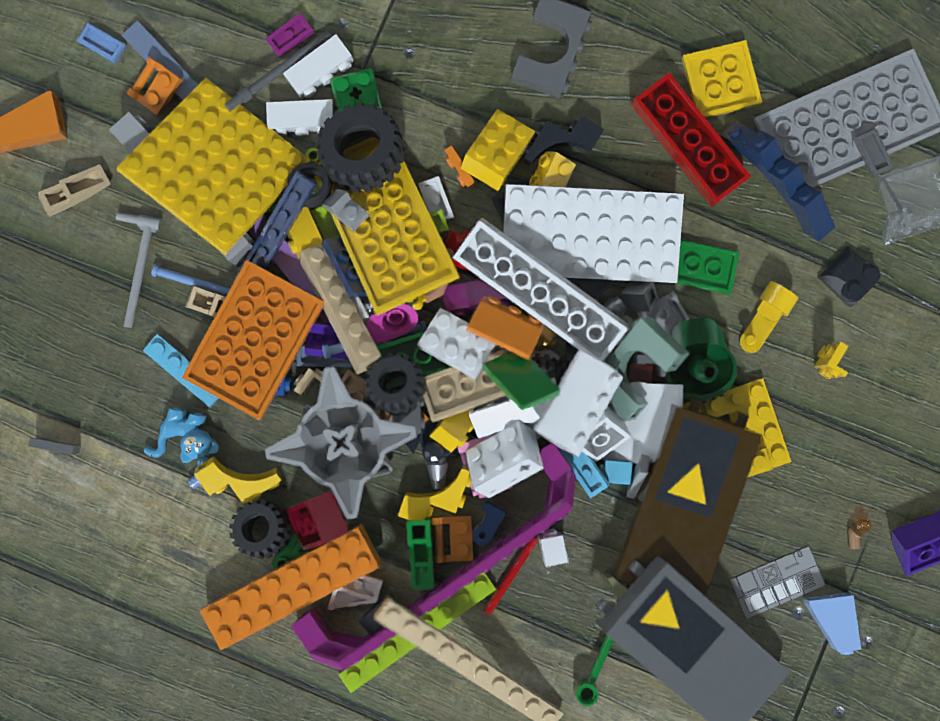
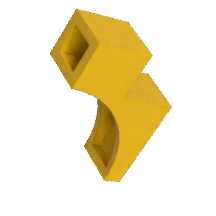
(248, 487)
(417, 505)

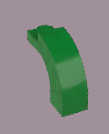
(421, 554)

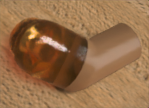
(855, 531)

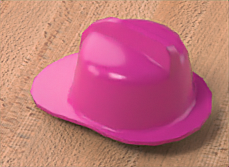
(392, 323)

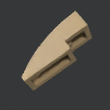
(73, 190)
(204, 301)

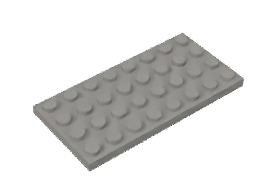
(821, 125)

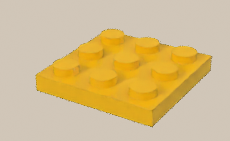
(722, 79)

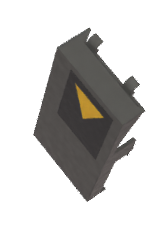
(691, 645)

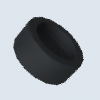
(324, 192)
(368, 620)

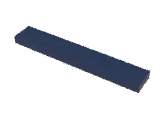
(281, 221)

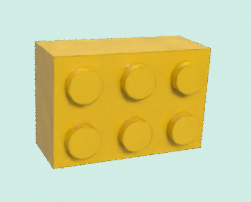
(497, 149)

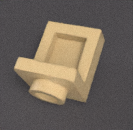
(305, 381)

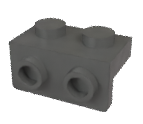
(643, 358)

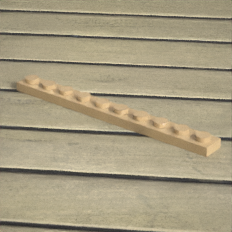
(466, 662)

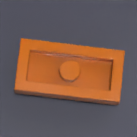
(455, 160)

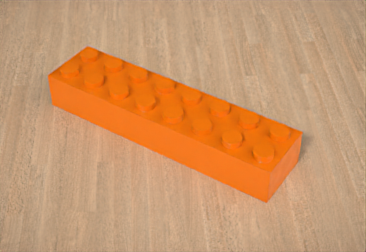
(290, 587)

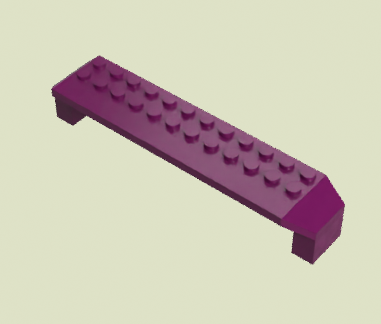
(343, 650)

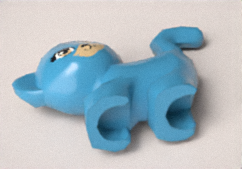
(194, 442)

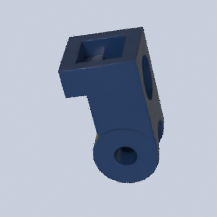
(486, 529)

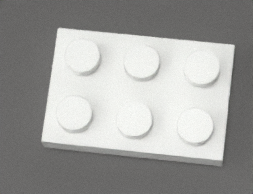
(454, 345)

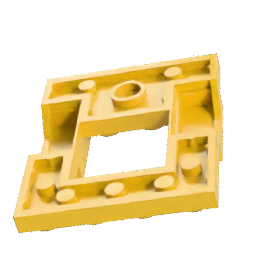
(755, 401)

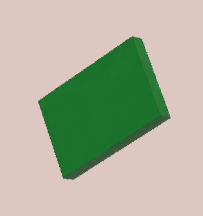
(707, 267)
(521, 380)

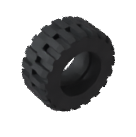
(356, 123)

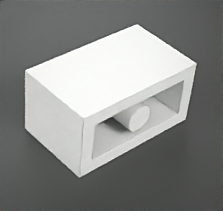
(552, 547)

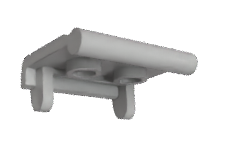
(666, 312)

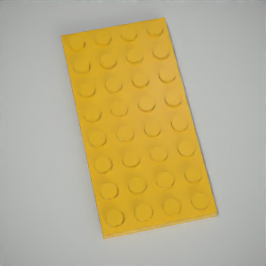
(398, 244)

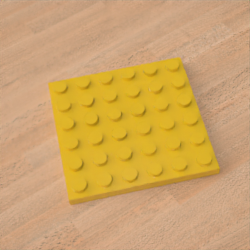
(213, 166)

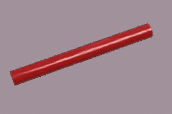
(504, 585)

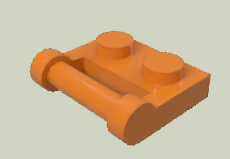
(161, 88)
(460, 539)

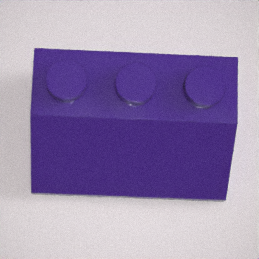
(918, 544)

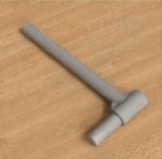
(148, 225)

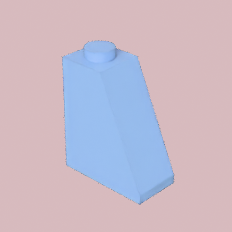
(837, 620)

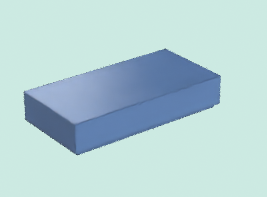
(101, 43)

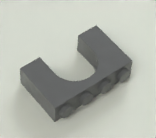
(552, 77)

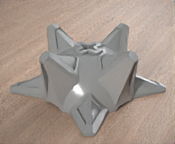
(321, 434)

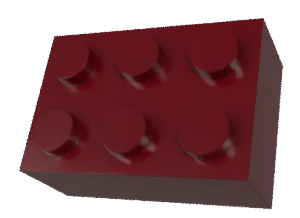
(317, 521)

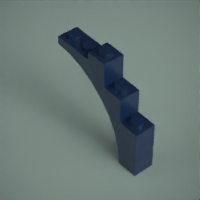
(784, 175)

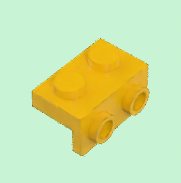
(552, 171)
(829, 358)

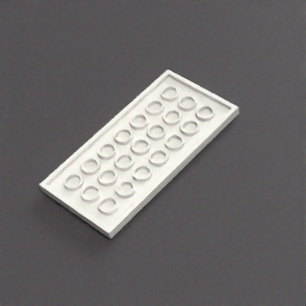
(597, 231)

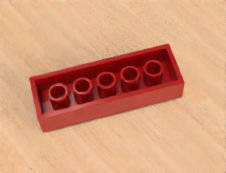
(690, 140)

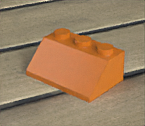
(506, 326)

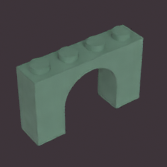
(655, 342)

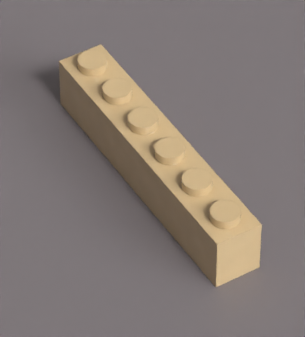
(339, 308)

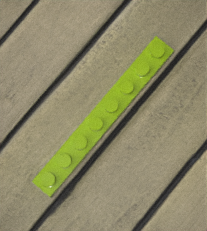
(398, 646)

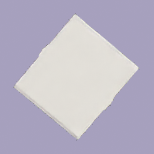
(649, 426)

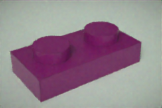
(289, 35)

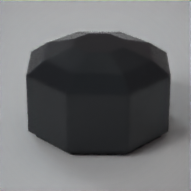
(433, 452)

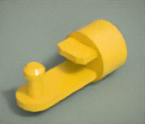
(776, 301)

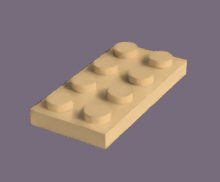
(455, 392)

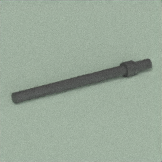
(245, 94)

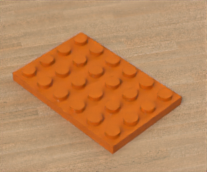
(253, 340)

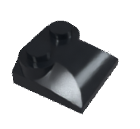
(850, 276)

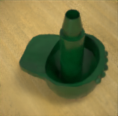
(709, 366)

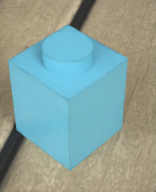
(617, 471)

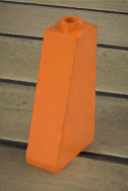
(32, 123)

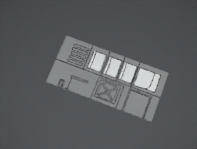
(777, 582)

